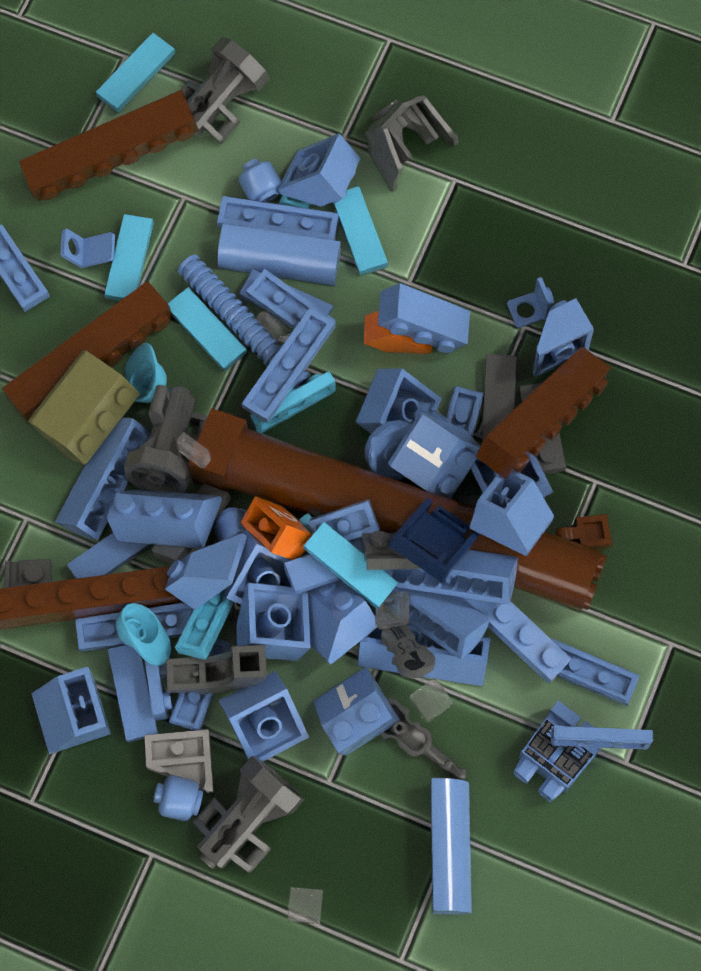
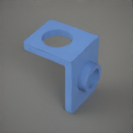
(90, 250)
(541, 301)

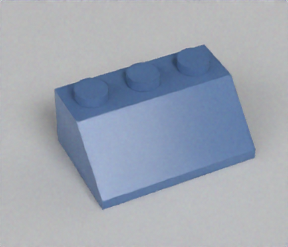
(163, 517)

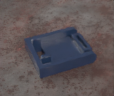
(433, 540)

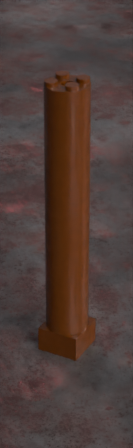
(321, 484)

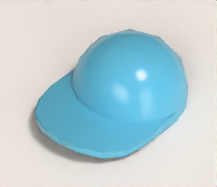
(144, 372)
(143, 631)

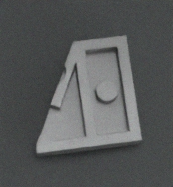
(181, 755)

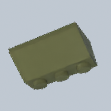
(83, 407)

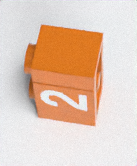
(276, 528)

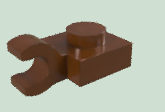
(589, 531)

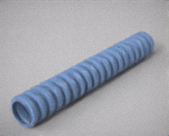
(232, 311)

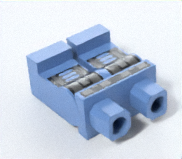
(554, 763)

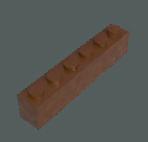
(109, 146)
(107, 338)
(543, 413)
(83, 597)

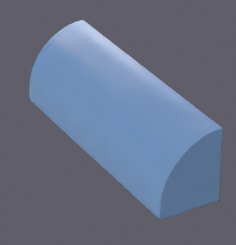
(279, 253)
(101, 480)
(476, 576)
(446, 620)
(447, 666)
(450, 846)

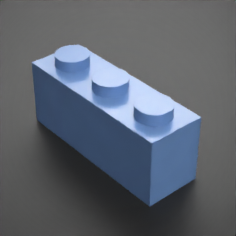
(423, 318)

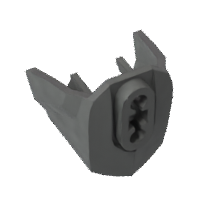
(386, 138)

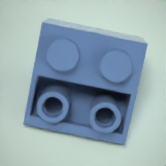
(512, 513)
(70, 710)

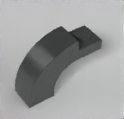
(219, 673)

